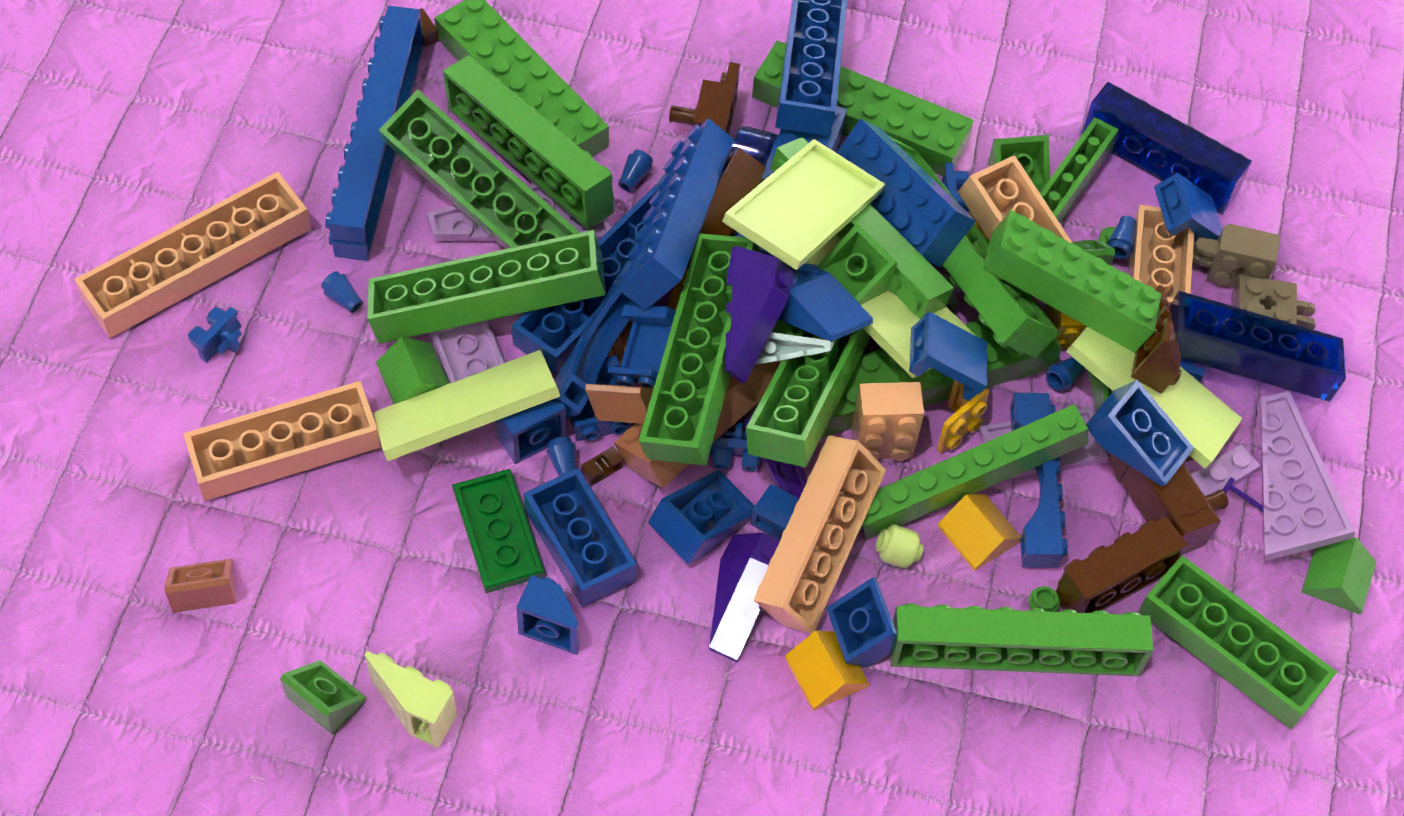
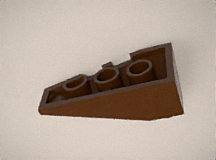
(1159, 357)

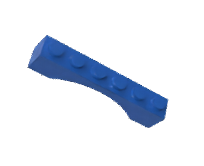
(591, 350)
(1042, 536)

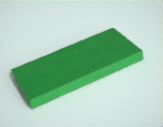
(498, 530)

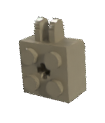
(1236, 254)
(1273, 299)

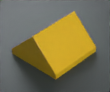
(978, 530)
(823, 670)

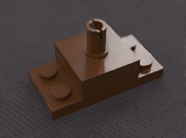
(715, 102)

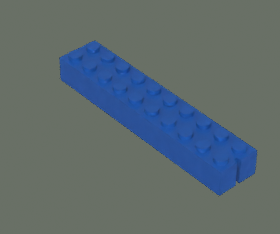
(367, 157)

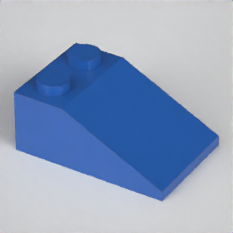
(822, 305)
(1140, 433)
(701, 516)

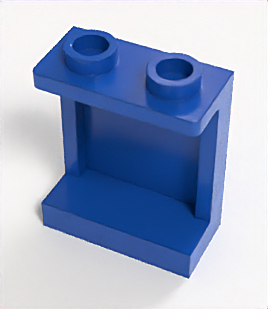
(1187, 207)
(644, 345)
(950, 352)
(585, 425)

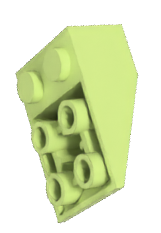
(420, 704)

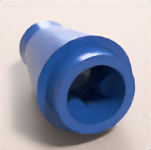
(635, 169)
(1123, 237)
(340, 290)
(1063, 374)
(562, 454)

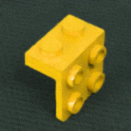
(964, 420)

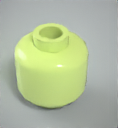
(899, 546)

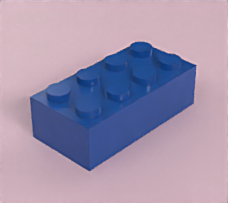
(580, 537)

